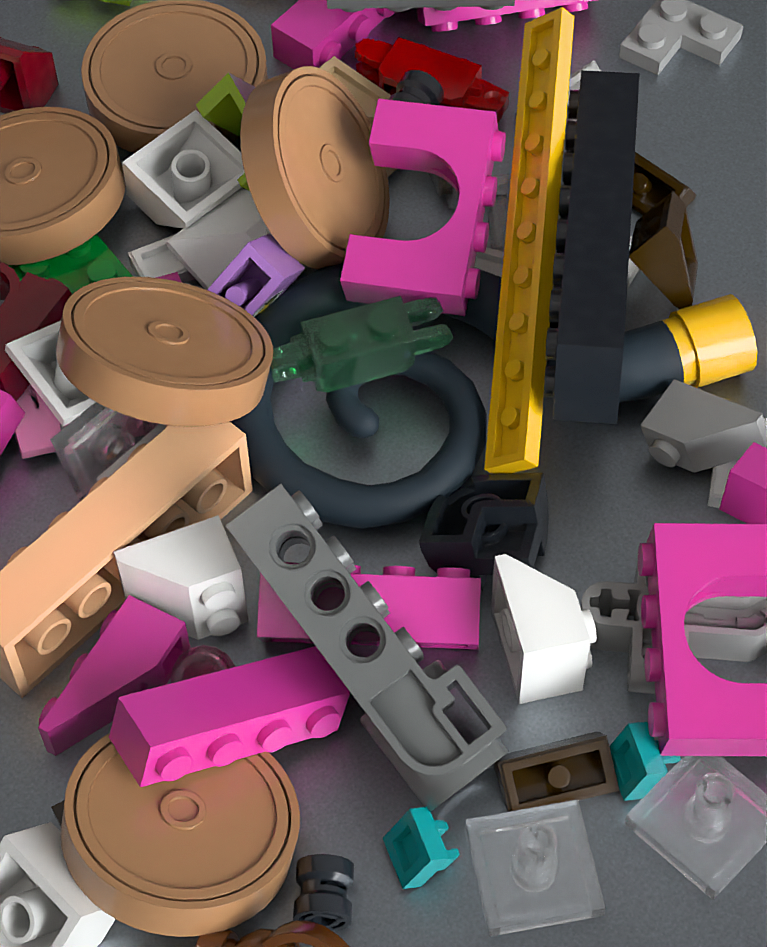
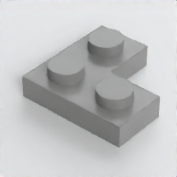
(675, 26)

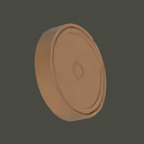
(160, 61)
(312, 165)
(55, 182)
(163, 351)
(182, 850)

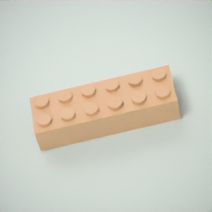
(69, 578)

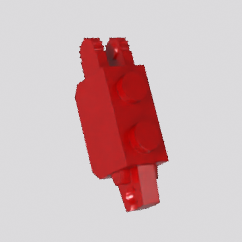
(459, 77)

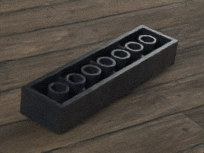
(593, 249)

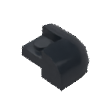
(488, 520)

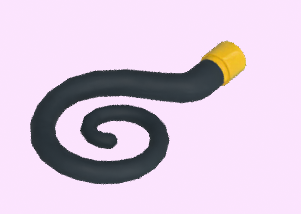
(690, 346)

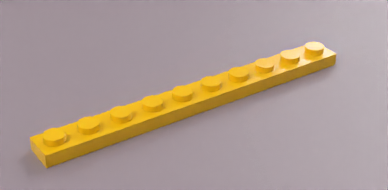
(530, 245)

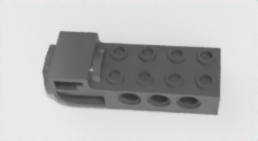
(399, 697)

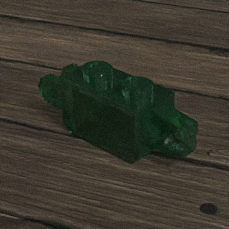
(360, 344)

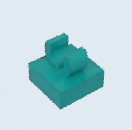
(638, 761)
(418, 848)

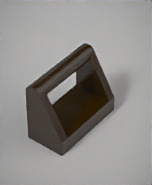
(666, 250)

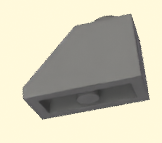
(700, 429)

